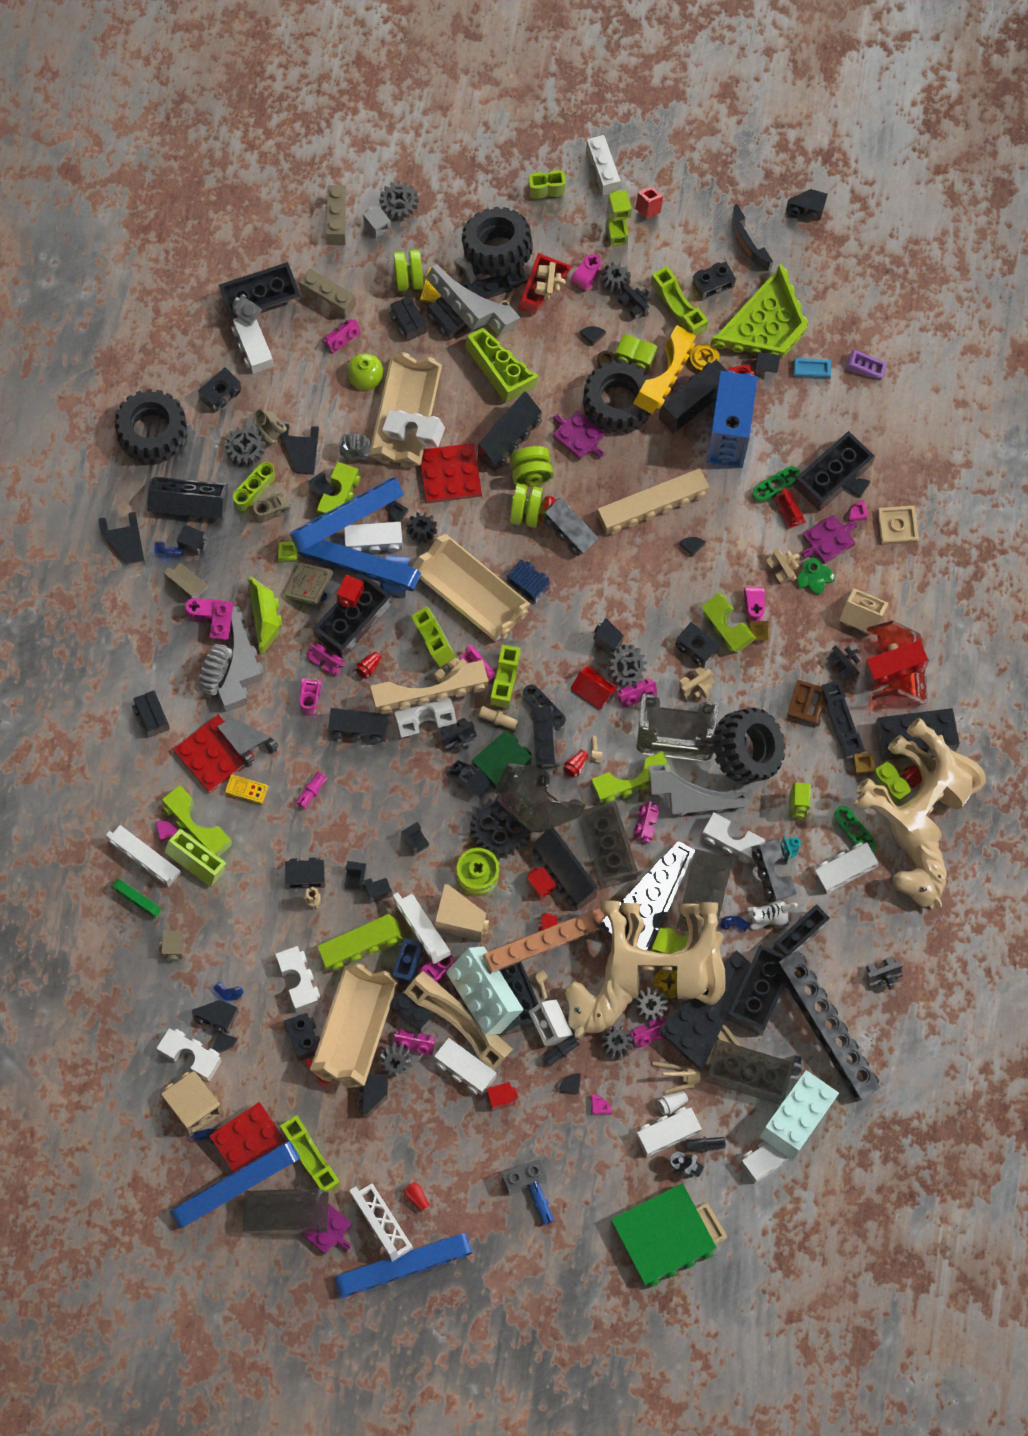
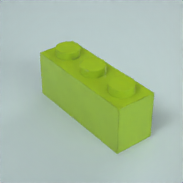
(195, 857)

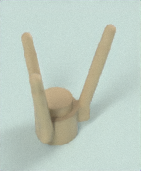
(689, 1075)

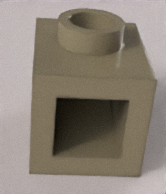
(172, 945)

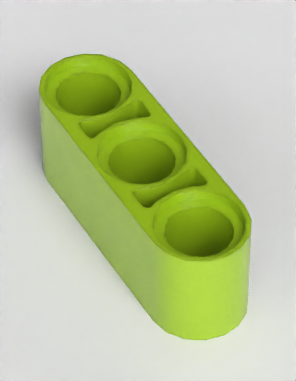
(254, 478)

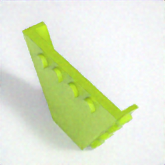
(767, 322)

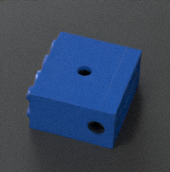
(732, 419)

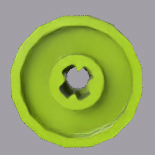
(408, 270)
(531, 466)
(526, 505)
(477, 883)

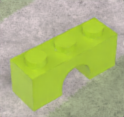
(345, 478)
(717, 610)
(434, 636)
(505, 676)

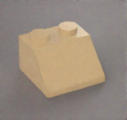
(863, 611)

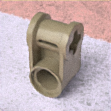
(268, 424)
(273, 505)

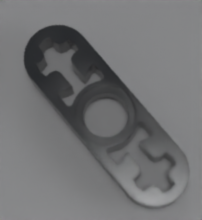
(544, 699)

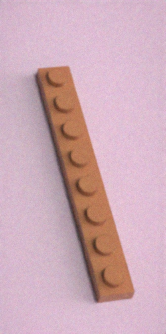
(543, 941)

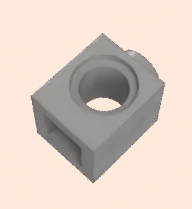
(376, 221)

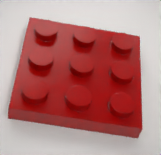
(450, 473)
(209, 755)
(247, 1137)

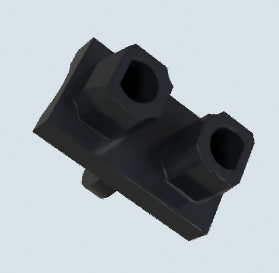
(637, 299)
(837, 656)
(460, 736)
(886, 975)
(685, 1164)

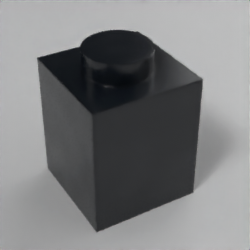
(192, 540)

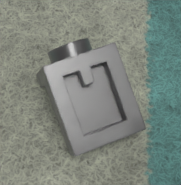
(465, 270)
(246, 309)

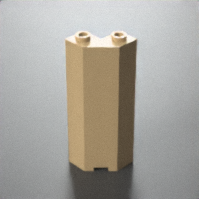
(409, 388)
(471, 588)
(354, 1025)

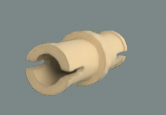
(498, 718)
(312, 898)

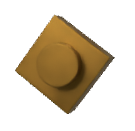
(761, 630)
(864, 763)

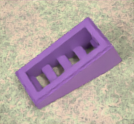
(863, 370)

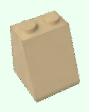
(460, 916)
(192, 1102)

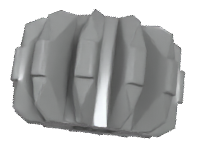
(657, 1007)

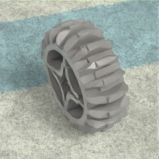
(215, 669)

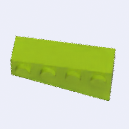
(500, 367)
(361, 942)

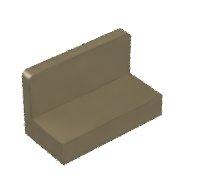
(185, 581)

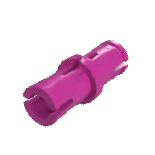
(311, 790)

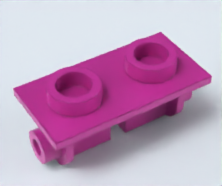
(345, 333)
(221, 620)
(472, 655)
(332, 661)
(631, 696)
(646, 813)
(644, 1036)
(422, 1045)

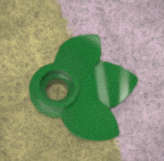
(815, 579)

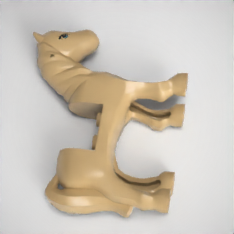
(950, 782)
(697, 966)

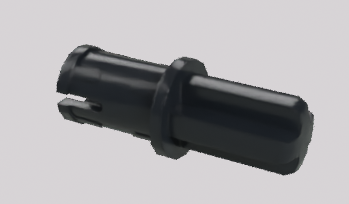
(560, 1051)
(705, 1144)

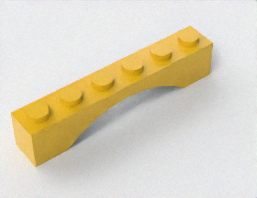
(654, 389)

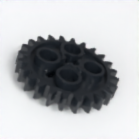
(487, 836)

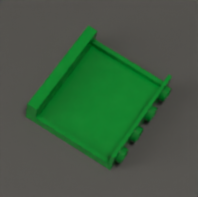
(664, 1235)

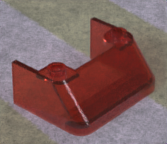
(907, 690)

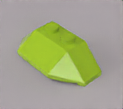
(265, 614)

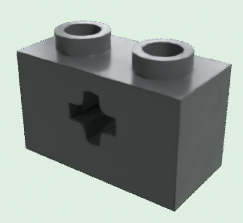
(524, 1176)

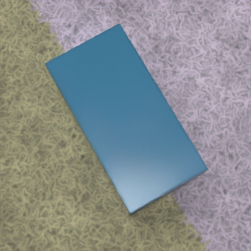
(812, 368)

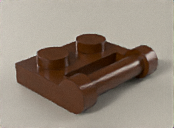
(801, 701)

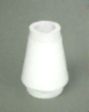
(670, 1103)

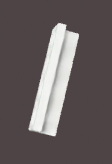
(143, 855)
(422, 927)
(374, 1223)

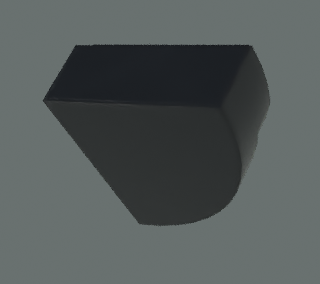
(592, 334)
(858, 486)
(397, 511)
(692, 544)
(224, 1042)
(797, 1068)
(571, 1084)

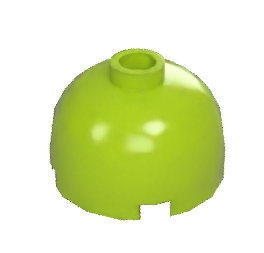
(365, 372)

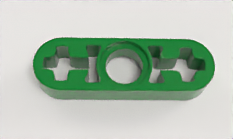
(777, 477)
(855, 822)
(136, 898)

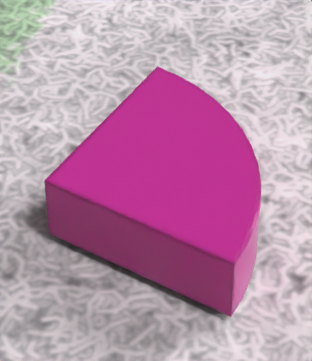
(858, 512)
(166, 830)
(600, 1106)

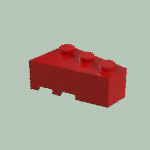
(530, 301)
(895, 664)

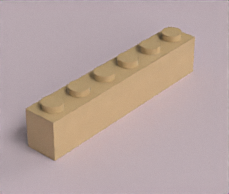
(653, 501)

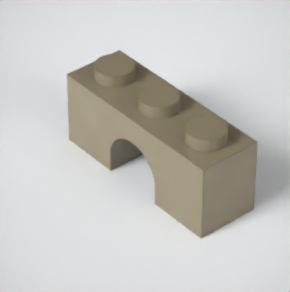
(336, 214)
(338, 298)

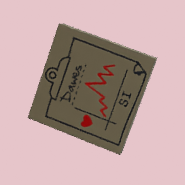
(308, 583)

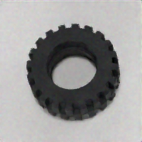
(496, 224)
(151, 404)
(604, 415)
(766, 741)

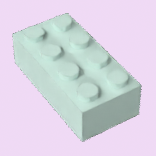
(484, 993)
(799, 1115)

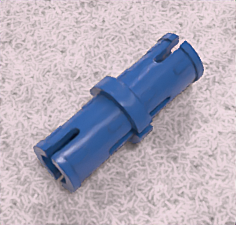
(541, 1204)

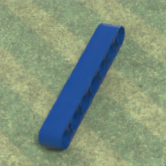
(346, 514)
(362, 563)
(234, 1184)
(406, 1265)

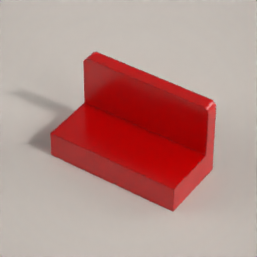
(593, 687)

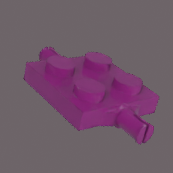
(578, 435)
(828, 539)
(336, 1228)

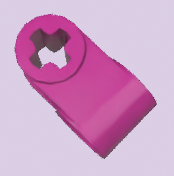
(587, 272)
(755, 601)
(203, 611)
(309, 692)
(436, 970)

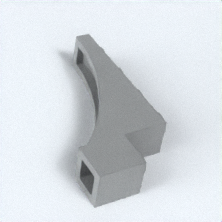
(471, 307)
(243, 668)
(687, 797)

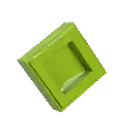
(287, 552)

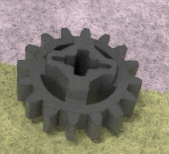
(399, 201)
(254, 447)
(632, 661)

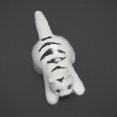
(772, 914)

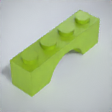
(618, 212)
(668, 289)
(609, 788)
(179, 805)
(309, 1155)

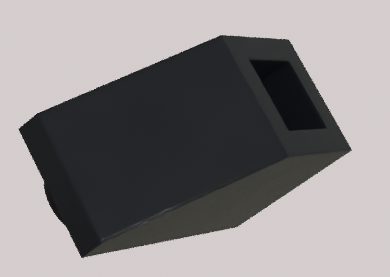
(808, 204)
(607, 637)
(469, 778)
(217, 1014)
(374, 1093)

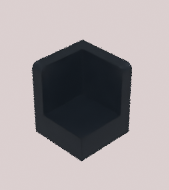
(766, 362)
(320, 486)
(414, 838)
(355, 875)
(378, 889)

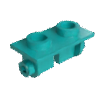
(790, 847)

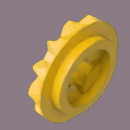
(705, 349)
(662, 987)

